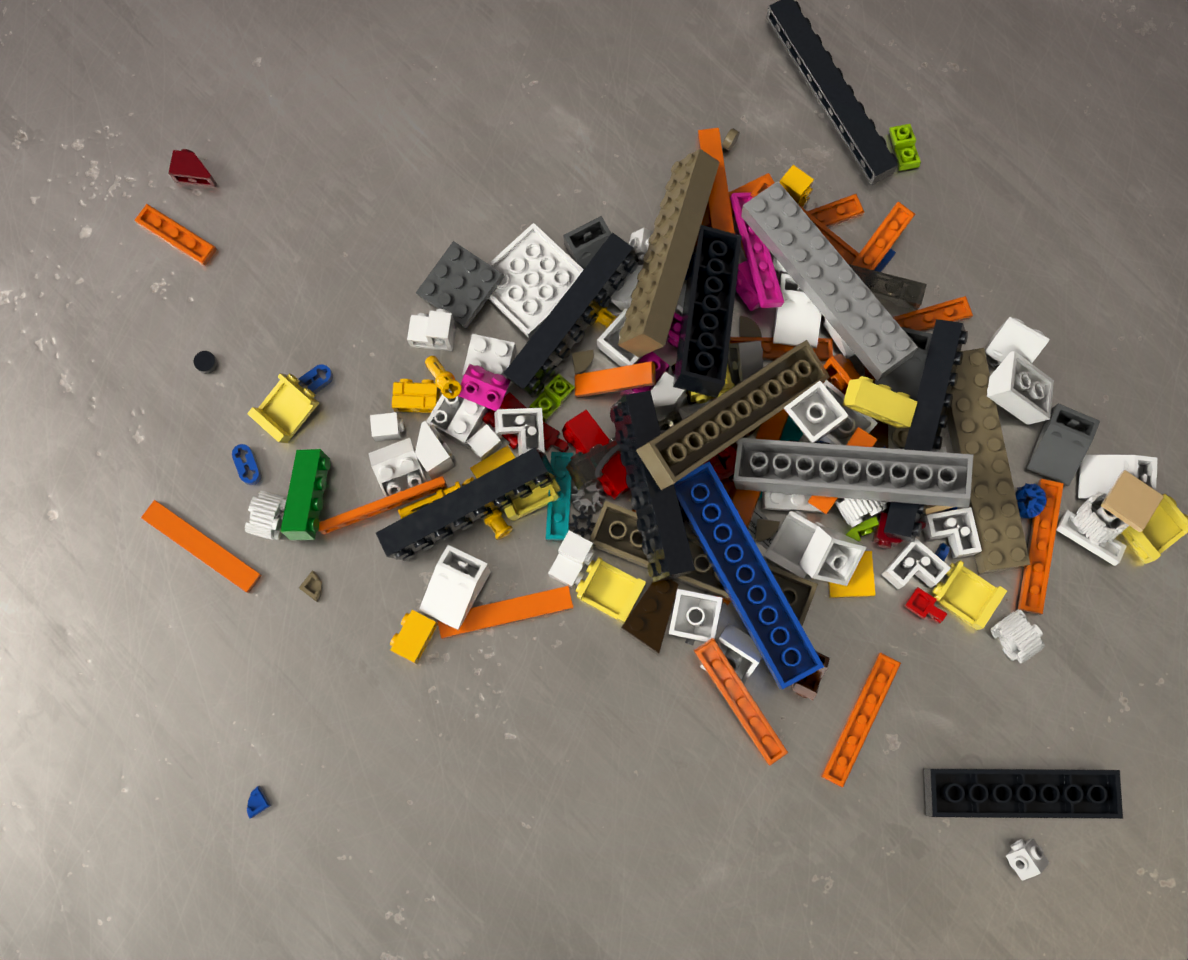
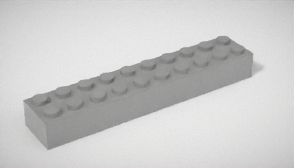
(828, 281)
(854, 472)

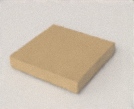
(1132, 501)

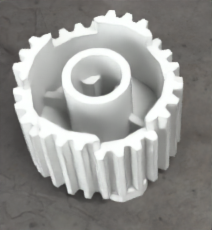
(856, 510)
(266, 515)
(1098, 522)
(1018, 637)

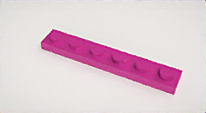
(758, 258)

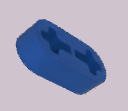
(312, 375)
(241, 466)

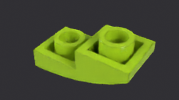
(904, 147)
(553, 396)
(865, 528)

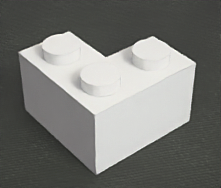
(432, 330)
(525, 423)
(958, 527)
(572, 557)
(917, 561)

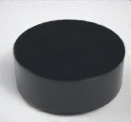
(205, 362)

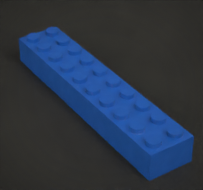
(746, 577)

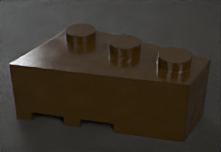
(651, 615)

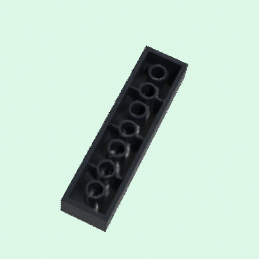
(708, 312)
(572, 315)
(466, 505)
(656, 509)
(1023, 793)

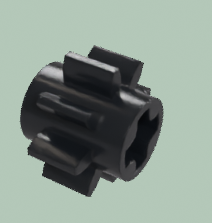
(582, 518)

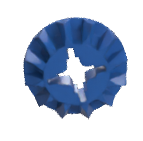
(1035, 505)

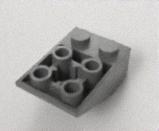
(586, 240)
(908, 375)
(1063, 444)

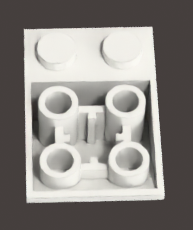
(797, 317)
(1016, 337)
(1102, 471)
(454, 587)

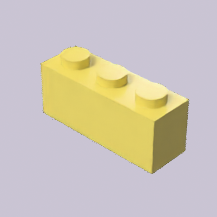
(880, 402)

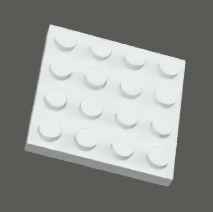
(534, 278)

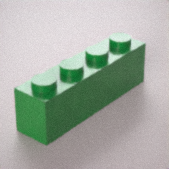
(305, 494)

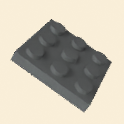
(460, 284)

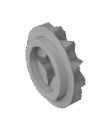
(584, 504)

